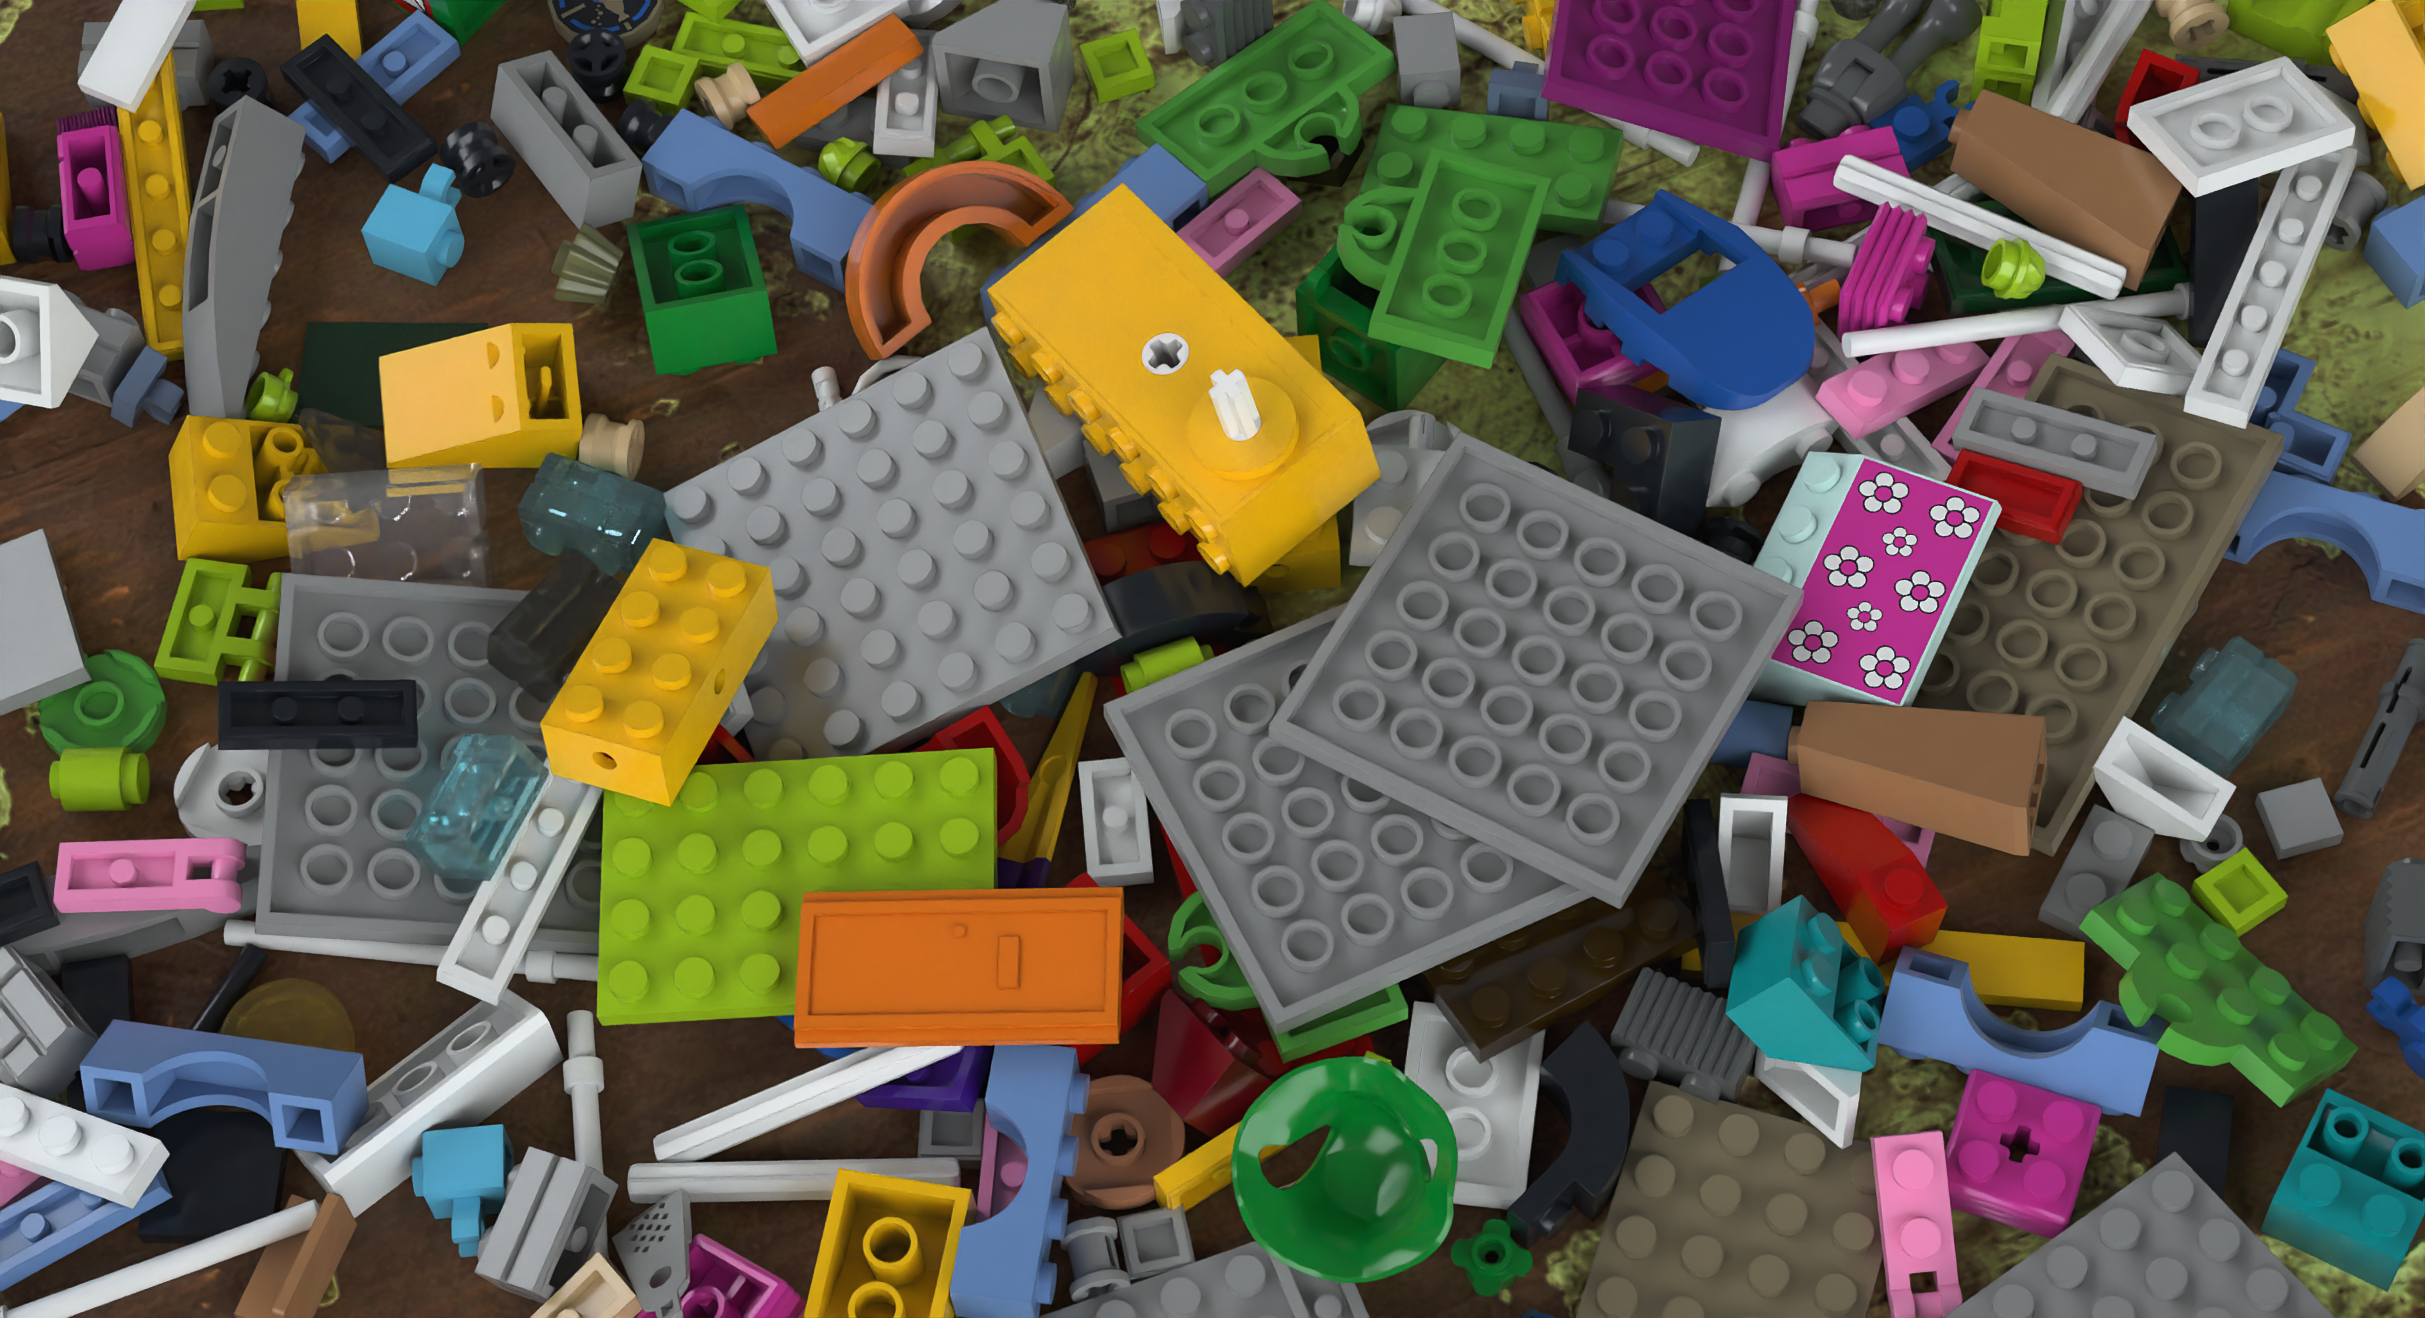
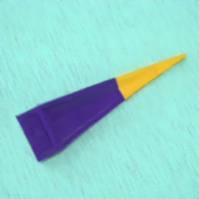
(1021, 864)

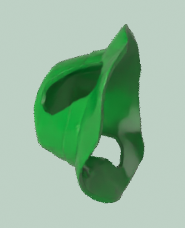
(1370, 1191)

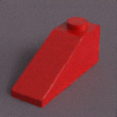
(1868, 875)

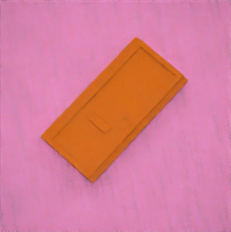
(960, 967)

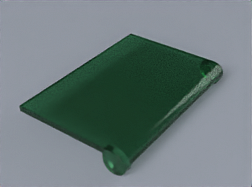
(343, 364)

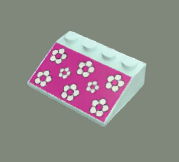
(1879, 574)

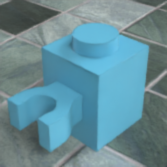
(417, 230)
(464, 1178)

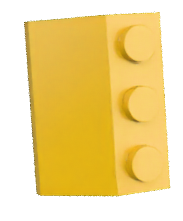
(2386, 62)

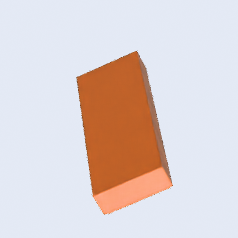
(834, 81)

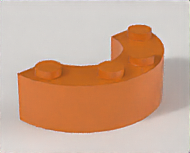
(908, 222)

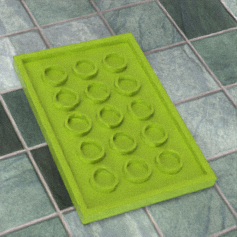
(712, 889)

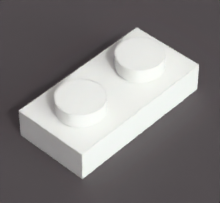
(1115, 824)

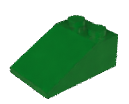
(701, 290)

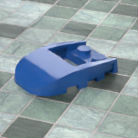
(1722, 344)

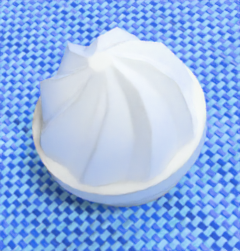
(1373, 15)

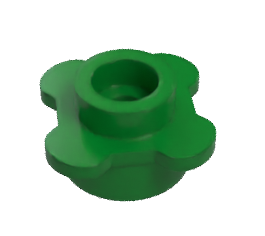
(1488, 1277)

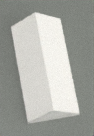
(40, 342)
(440, 1086)

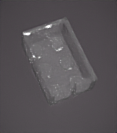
(391, 525)

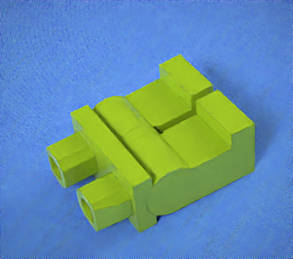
(2292, 26)
(2009, 48)

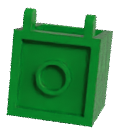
(1340, 312)

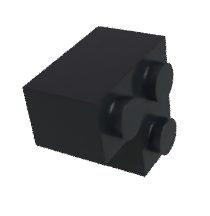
(1657, 450)

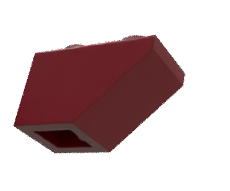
(1203, 1068)

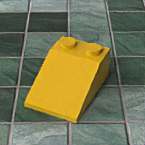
(888, 1248)

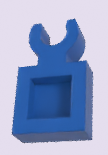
(1922, 127)
(2397, 1011)

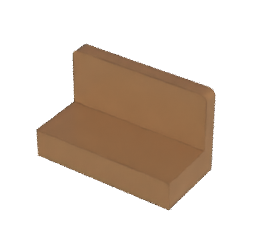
(300, 1267)

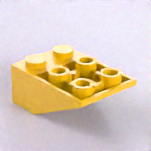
(483, 399)
(232, 485)

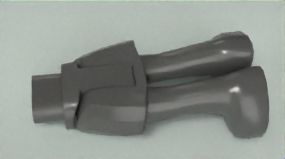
(1860, 83)

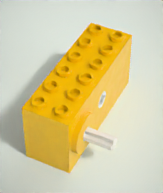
(1183, 385)

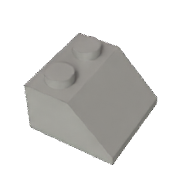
(1008, 62)

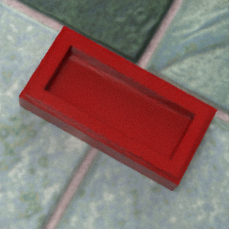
(2030, 499)

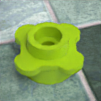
(271, 398)

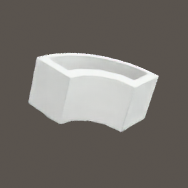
(1767, 441)

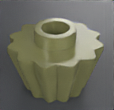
(586, 267)

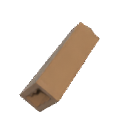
(2067, 180)
(1927, 767)

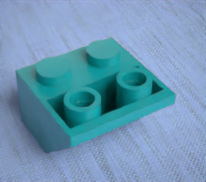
(1805, 990)
(2352, 1190)

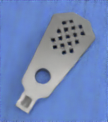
(657, 1254)

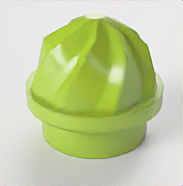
(849, 164)
(2013, 269)

